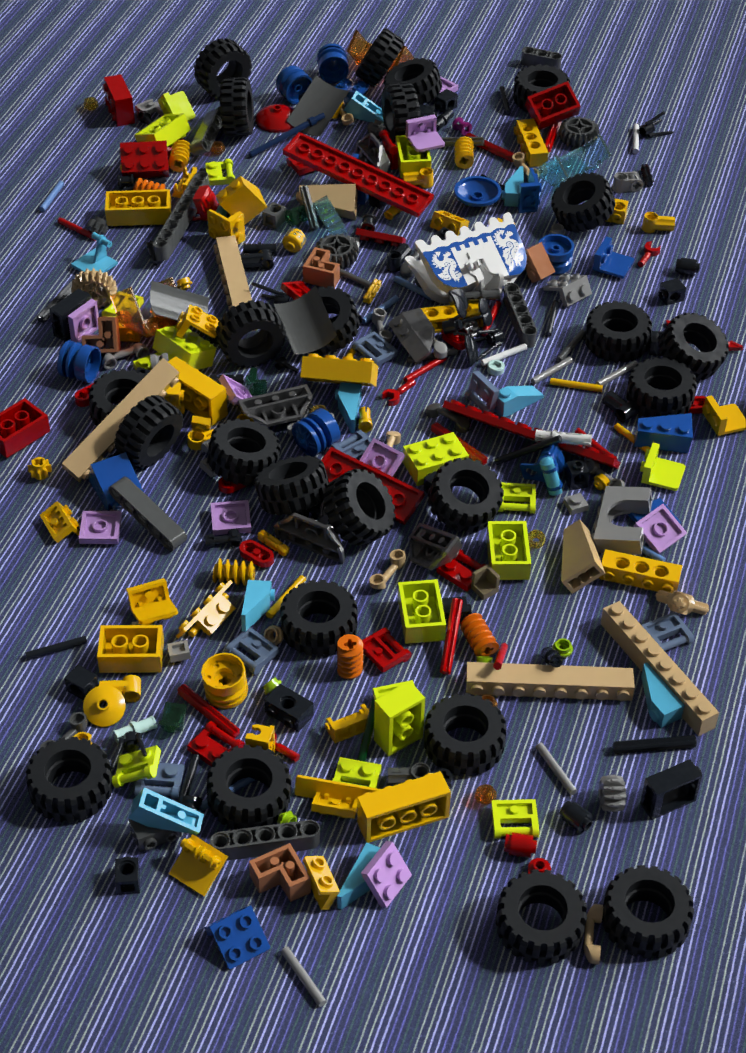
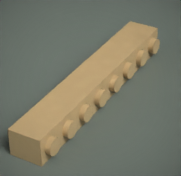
(232, 271)
(103, 436)
(643, 648)
(551, 682)

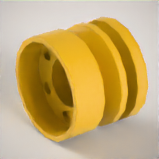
(224, 680)

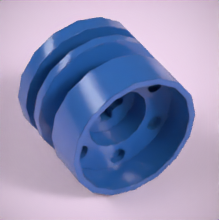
(332, 63)
(79, 361)
(316, 432)

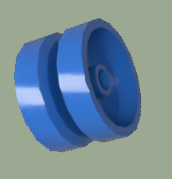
(292, 82)
(559, 250)

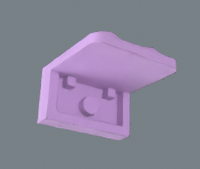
(423, 134)

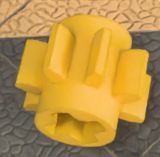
(39, 468)

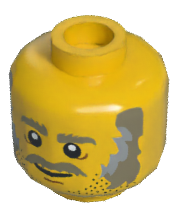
(294, 240)

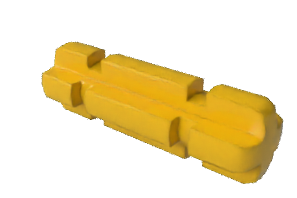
(372, 291)
(273, 543)

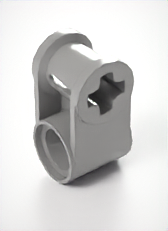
(626, 181)

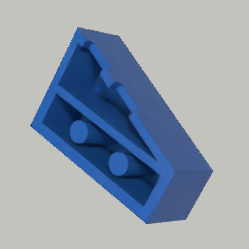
(670, 431)

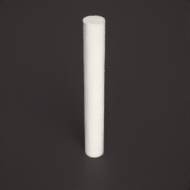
(635, 138)
(504, 354)

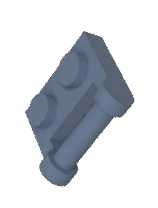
(378, 346)
(485, 389)
(354, 445)
(666, 627)
(257, 646)
(167, 775)

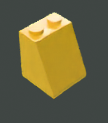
(242, 197)

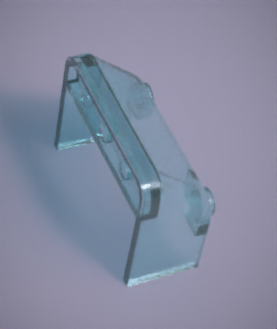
(575, 162)

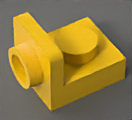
(200, 423)

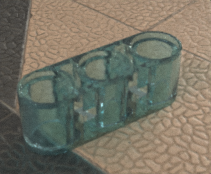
(329, 216)

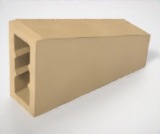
(340, 195)
(579, 557)

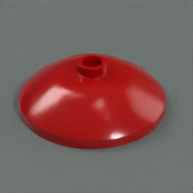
(274, 118)

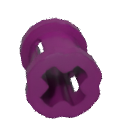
(461, 126)

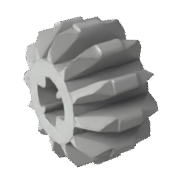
(612, 793)

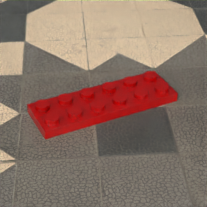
(404, 496)

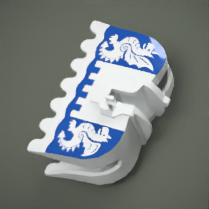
(470, 261)

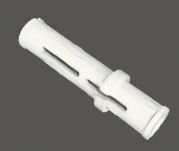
(567, 438)

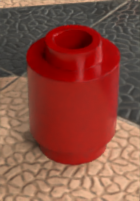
(520, 845)

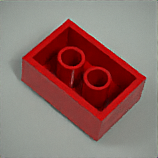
(118, 100)
(553, 105)
(144, 159)
(21, 426)

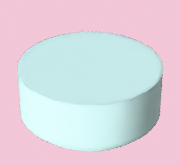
(495, 367)

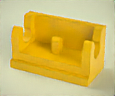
(179, 189)
(347, 726)
(265, 738)

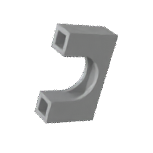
(616, 502)

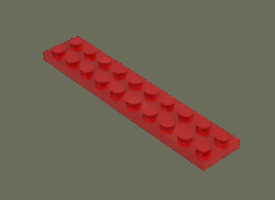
(354, 171)
(525, 431)

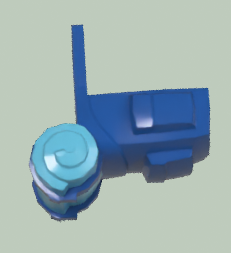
(548, 469)

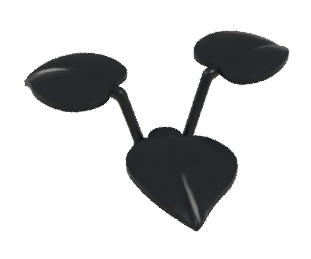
(454, 325)

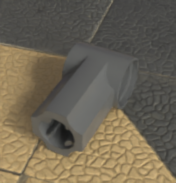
(401, 774)

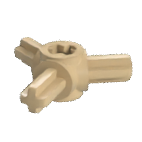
(682, 602)

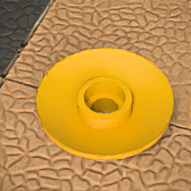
(111, 713)

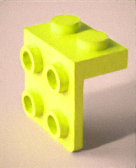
(176, 104)
(660, 471)

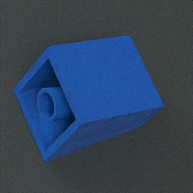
(107, 472)

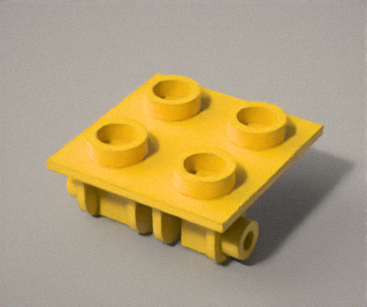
(198, 864)

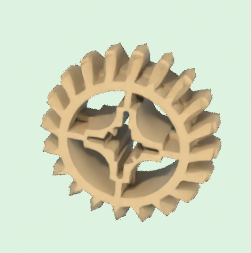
(97, 284)

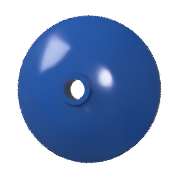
(477, 191)

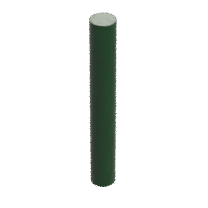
(367, 733)

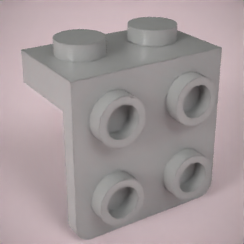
(571, 288)

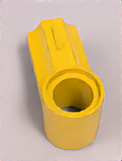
(423, 177)
(654, 222)
(129, 687)

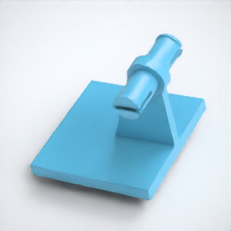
(97, 257)

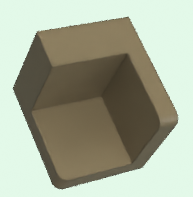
(485, 582)

